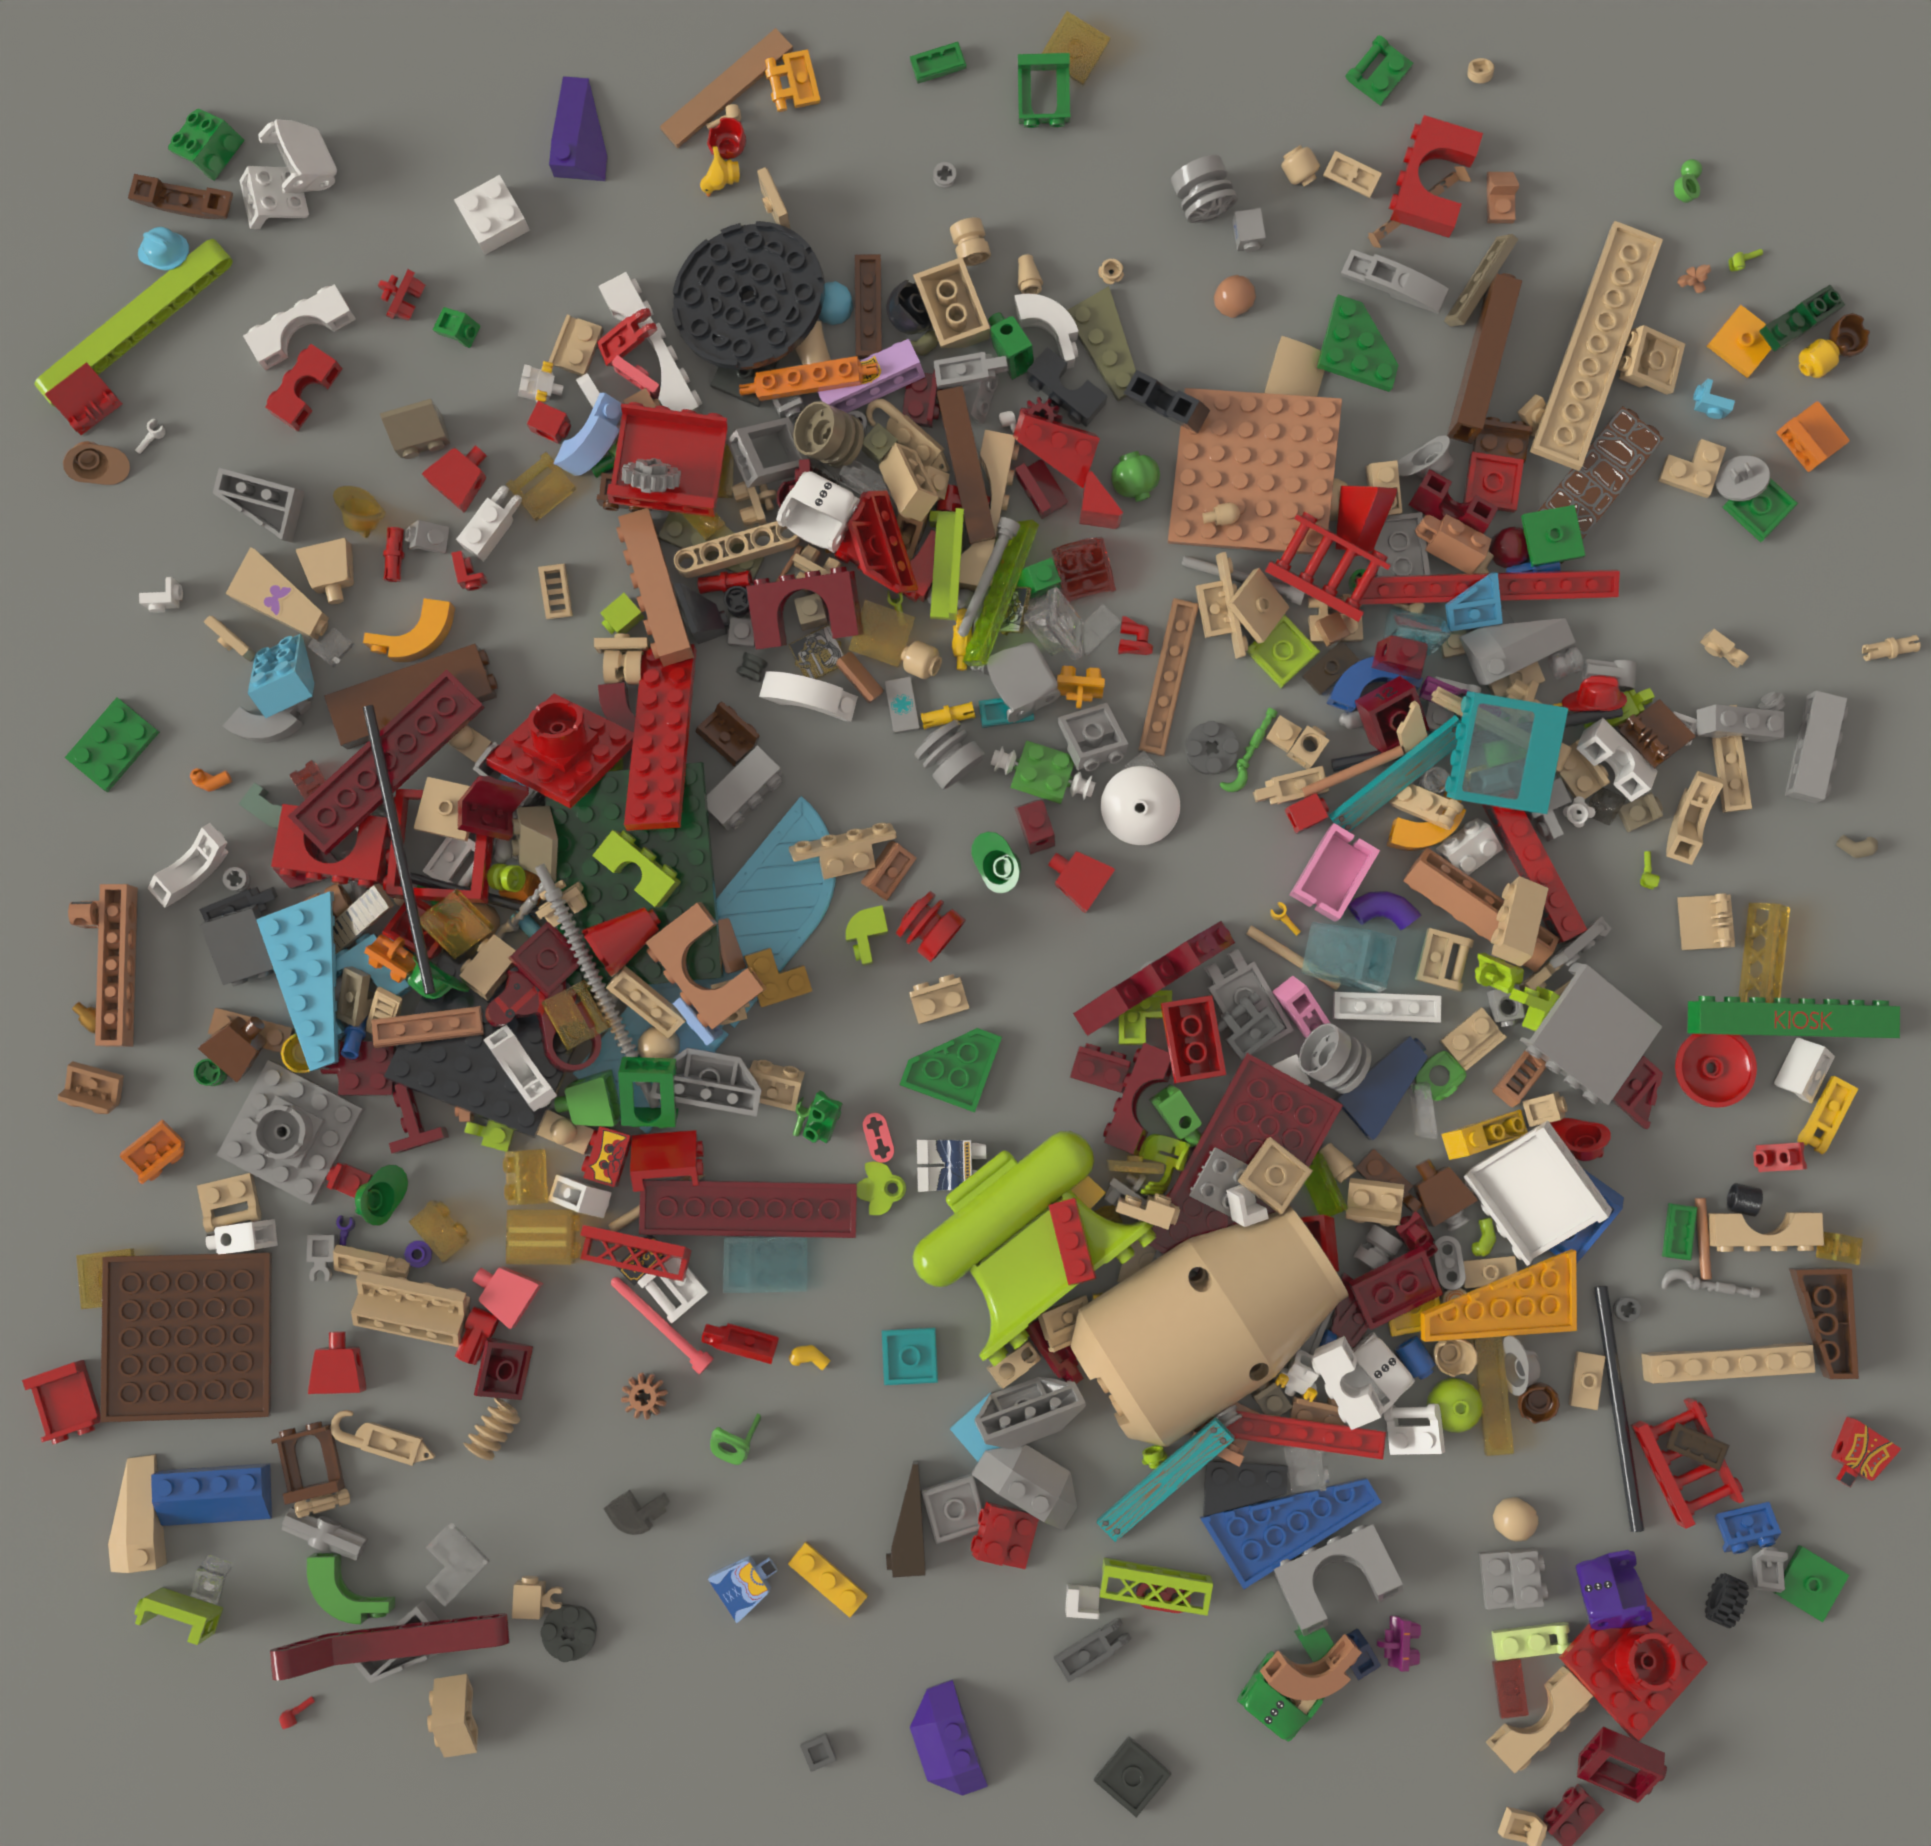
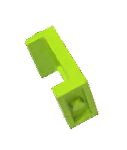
(183, 1608)

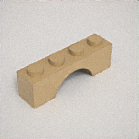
(1796, 1229)
(1565, 1699)

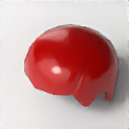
(728, 137)

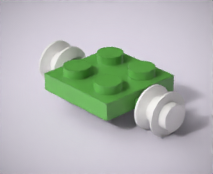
(1043, 772)

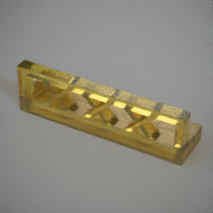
(1773, 952)

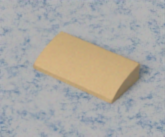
(1295, 369)

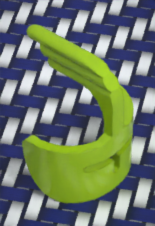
(1151, 1150)

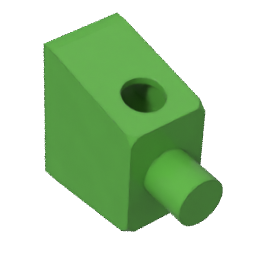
(591, 1100)
(1172, 1107)

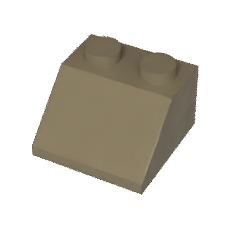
(415, 429)
(535, 839)

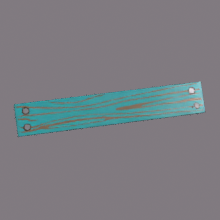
(1397, 776)
(1165, 1479)

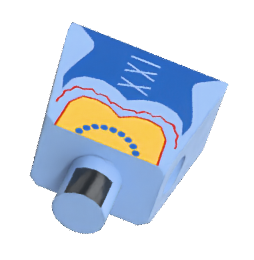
(742, 1585)

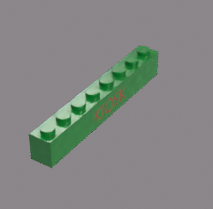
(1790, 1019)

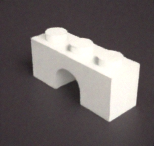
(1632, 771)
(1355, 1404)

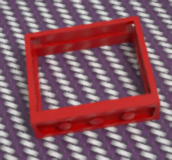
(482, 861)

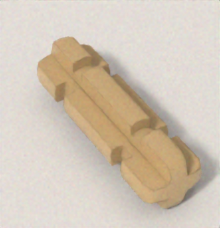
(322, 1503)

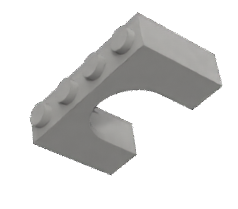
(1361, 1549)

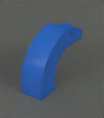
(1355, 679)

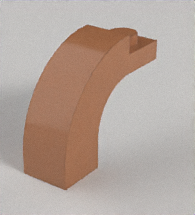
(1314, 1679)

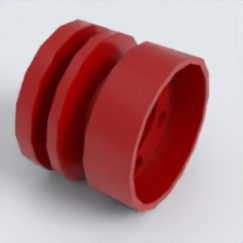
(930, 926)

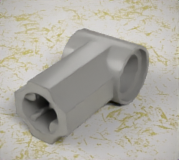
(1621, 669)

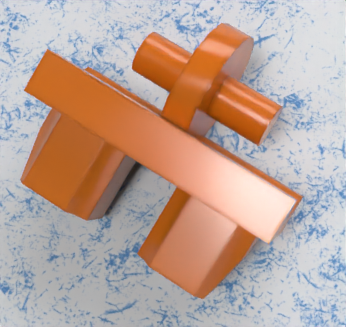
(391, 955)

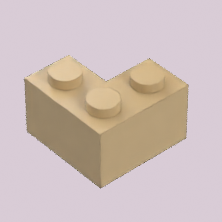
(452, 1716)

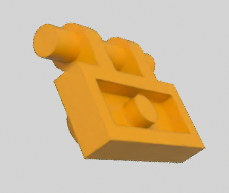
(800, 78)

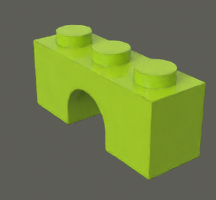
(656, 881)

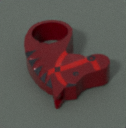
(524, 999)

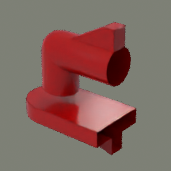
(1141, 644)

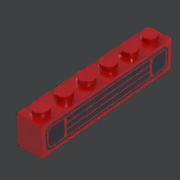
(1535, 865)

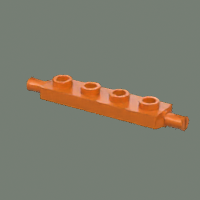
(808, 378)

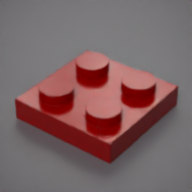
(1494, 480)

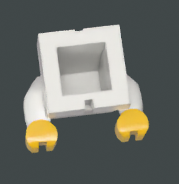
(538, 383)
(1299, 1376)

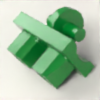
(822, 1118)

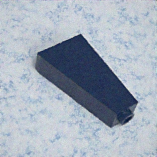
(1383, 1087)

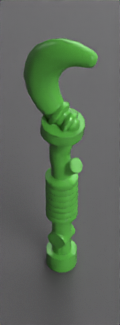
(1242, 764)

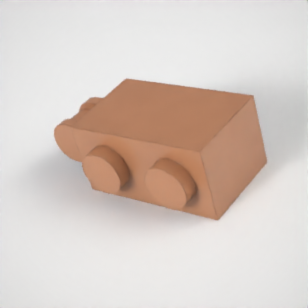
(1454, 542)

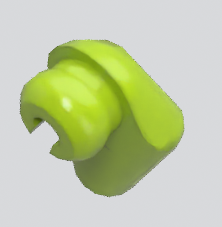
(1487, 1239)

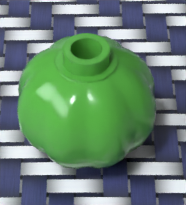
(1135, 476)

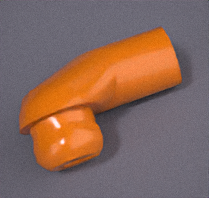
(209, 782)

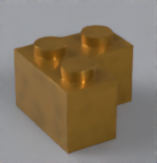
(781, 984)

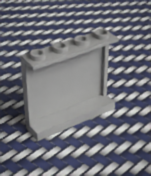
(1593, 1035)

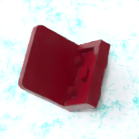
(490, 806)

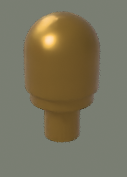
(87, 1016)

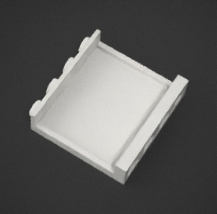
(1536, 1192)

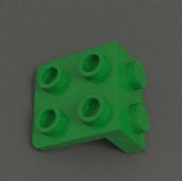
(206, 142)

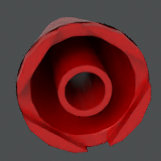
(621, 937)

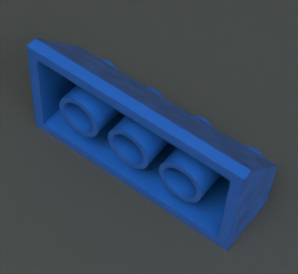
(212, 1494)

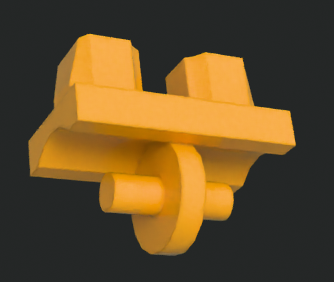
(1079, 687)

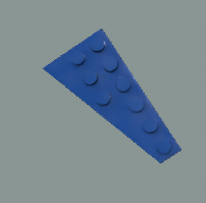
(1268, 1532)

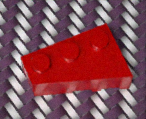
(1058, 444)

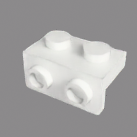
(1470, 846)

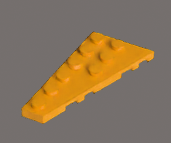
(1520, 1304)

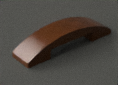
(179, 199)

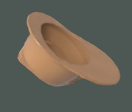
(96, 464)

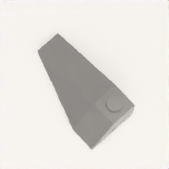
(1507, 648)

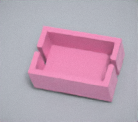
(1334, 872)

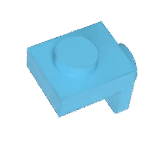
(1714, 406)

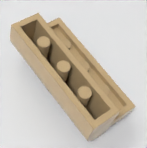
(410, 1308)

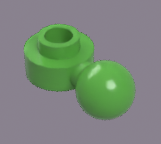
(1687, 187)

